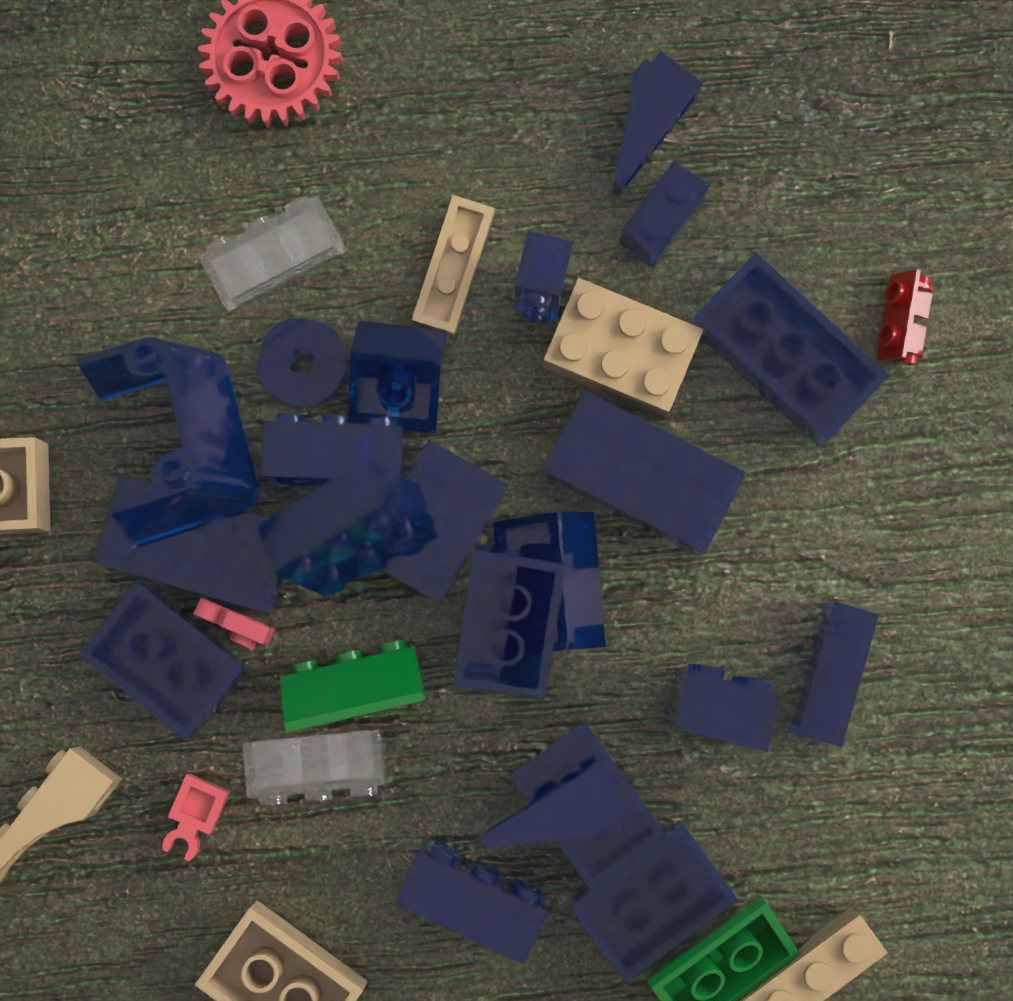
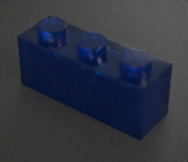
(542, 277)
(834, 673)

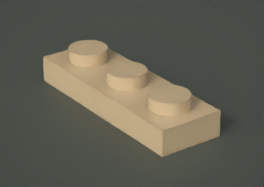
(453, 265)

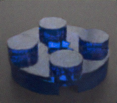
(309, 338)

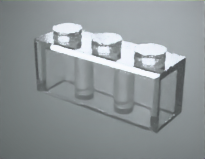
(271, 251)
(315, 765)

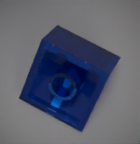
(397, 375)

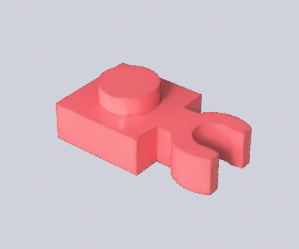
(244, 629)
(197, 809)

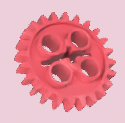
(256, 90)

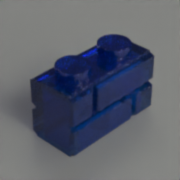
(663, 214)

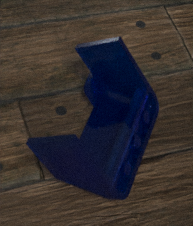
(215, 467)

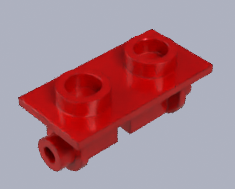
(905, 297)

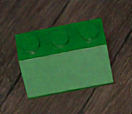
(351, 686)
(727, 958)

